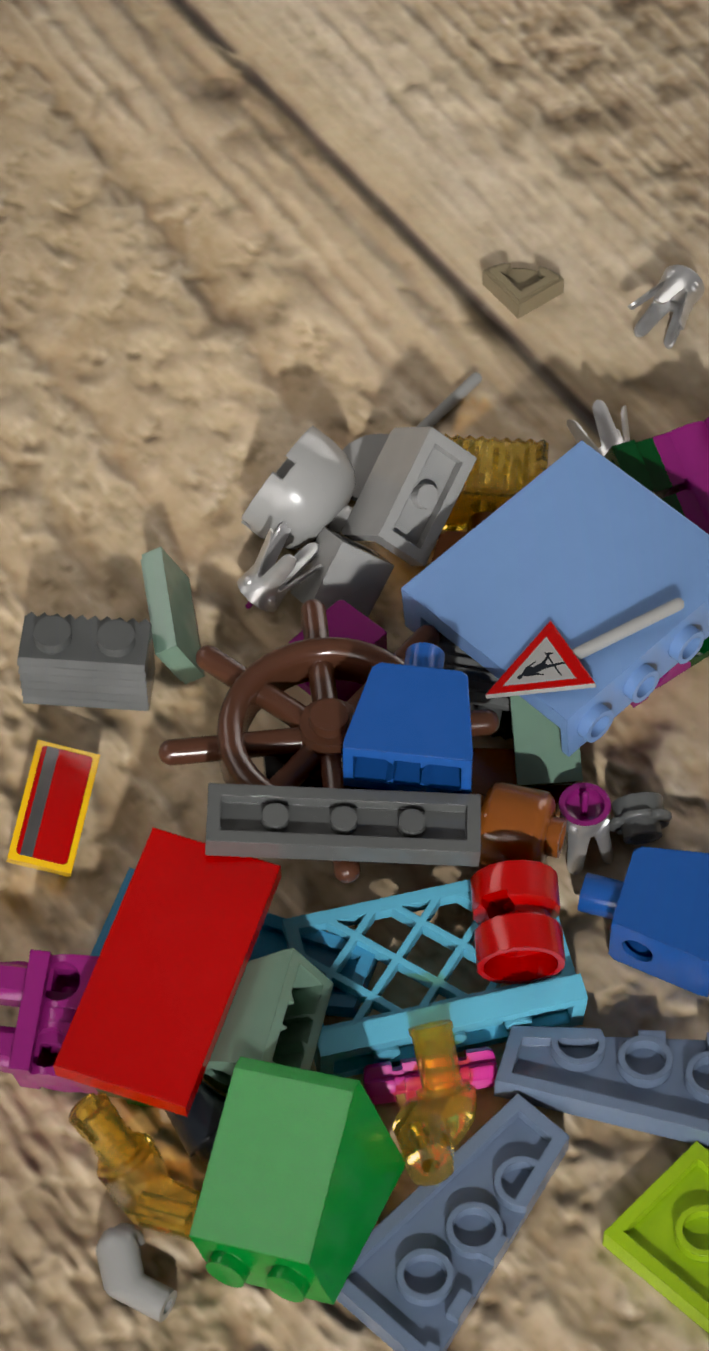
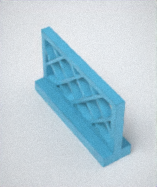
(477, 1017)

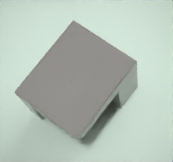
(347, 574)

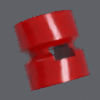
(517, 922)

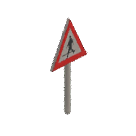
(553, 666)

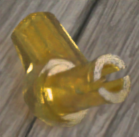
(440, 1112)
(134, 1170)

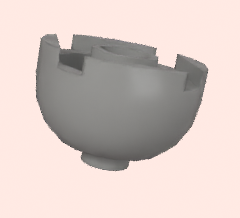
(305, 492)

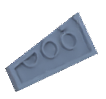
(620, 1081)
(449, 1237)

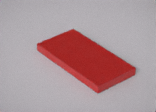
(168, 973)

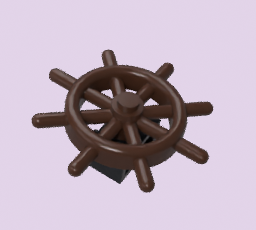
(313, 746)

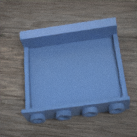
(588, 556)

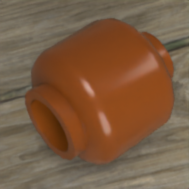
(519, 824)

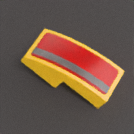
(53, 808)

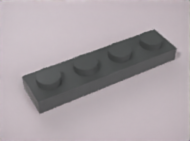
(343, 824)

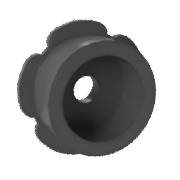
(639, 817)

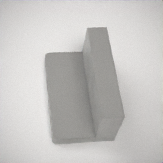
(410, 493)

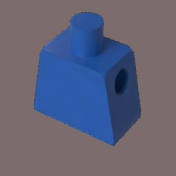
(411, 727)
(657, 915)

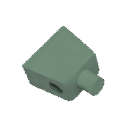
(272, 1016)

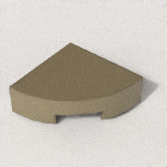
(522, 288)

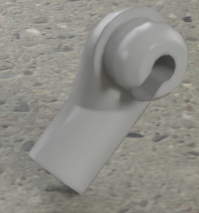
(123, 1273)

